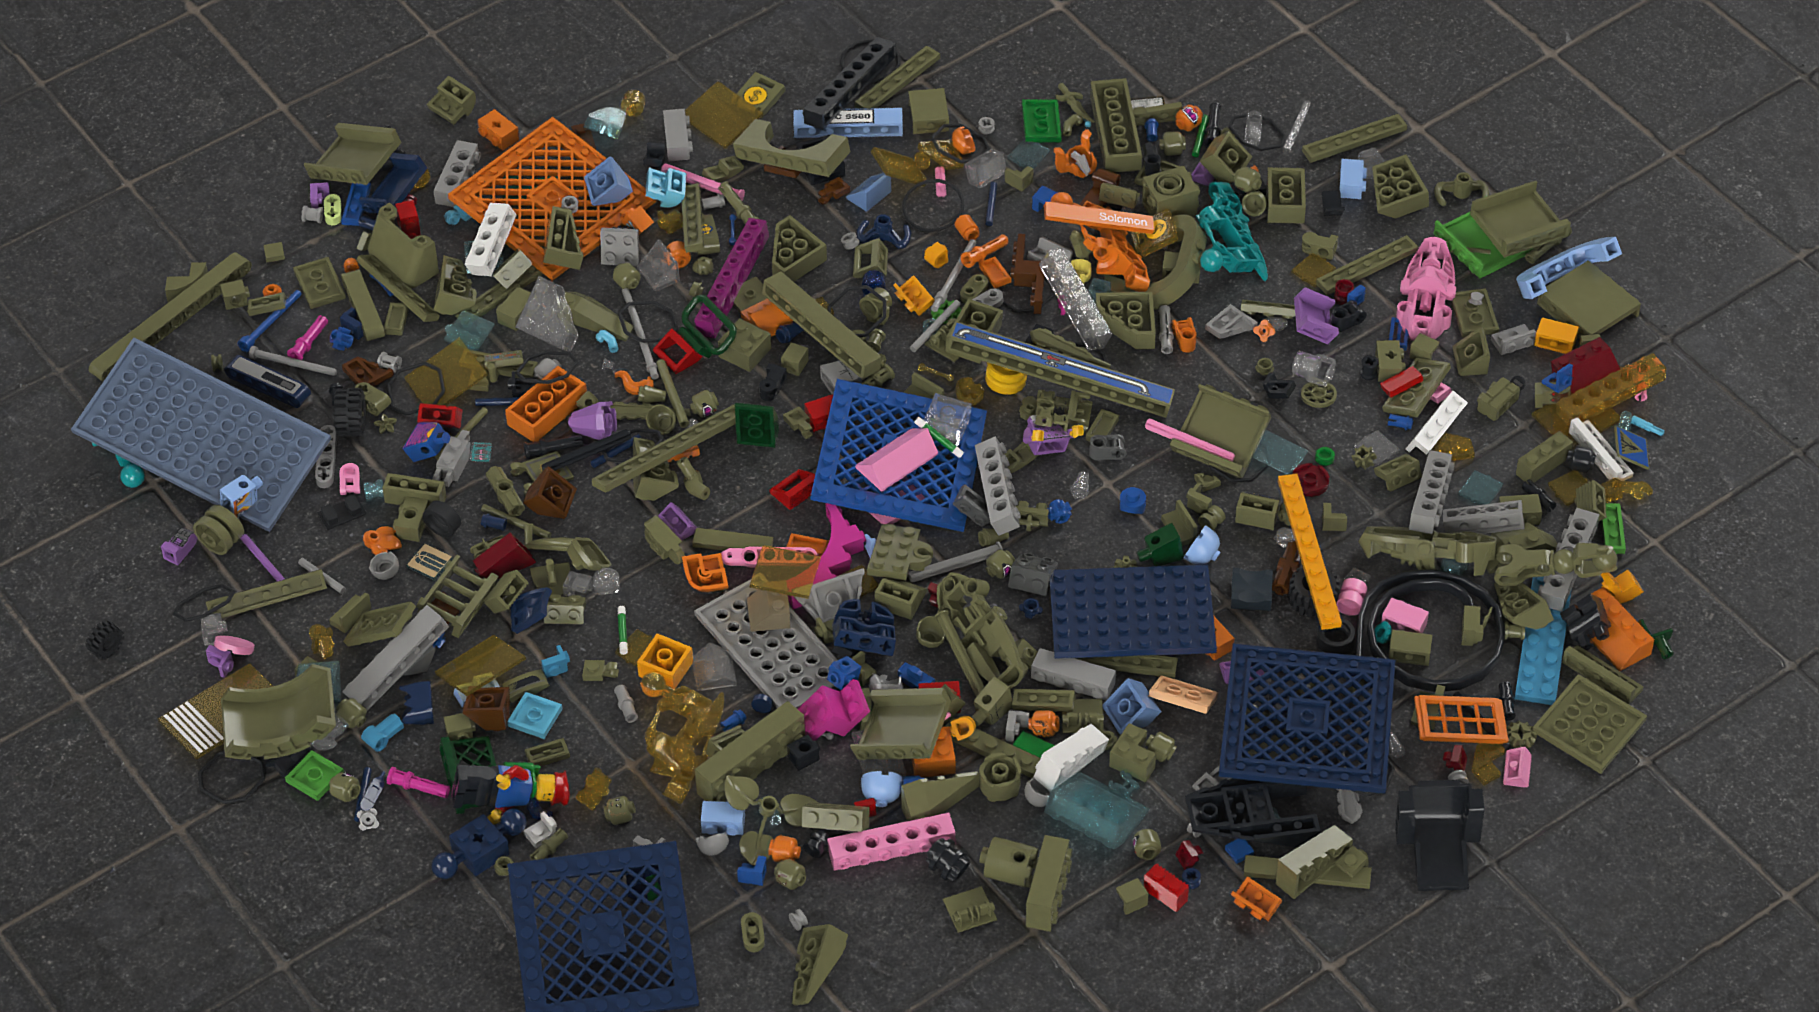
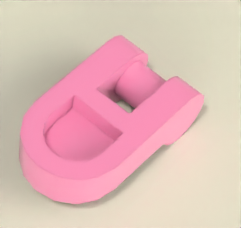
(349, 474)

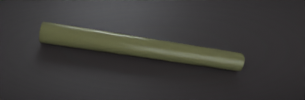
(469, 426)
(515, 521)

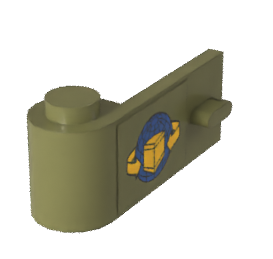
(711, 239)

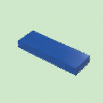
(353, 208)

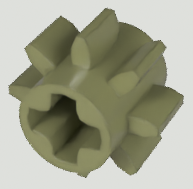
(1363, 452)

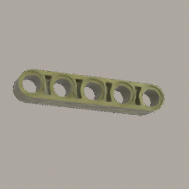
(362, 302)

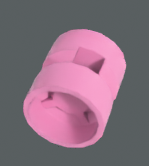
(1351, 596)

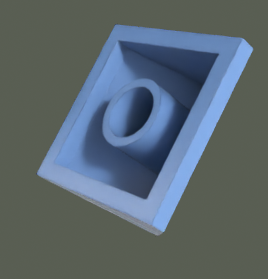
(871, 191)

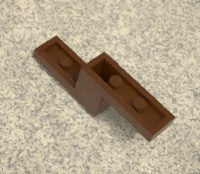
(1027, 273)

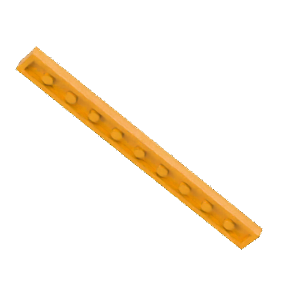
(1309, 552)

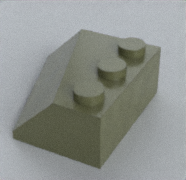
(1399, 188)

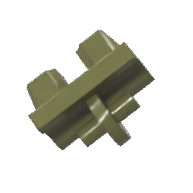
(1033, 516)

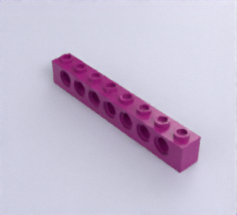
(733, 275)

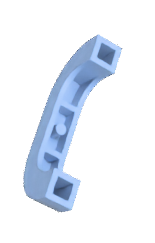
(1533, 280)

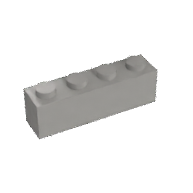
(1073, 674)

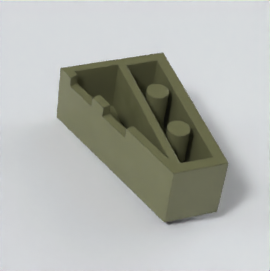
(561, 241)

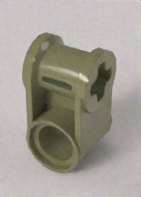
(375, 400)

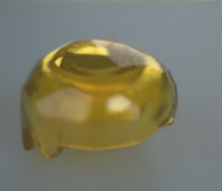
(968, 391)

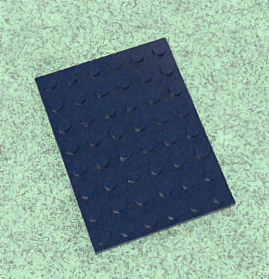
(1132, 611)

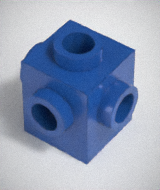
(843, 671)

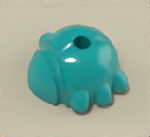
(1383, 632)

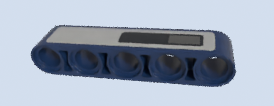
(267, 381)

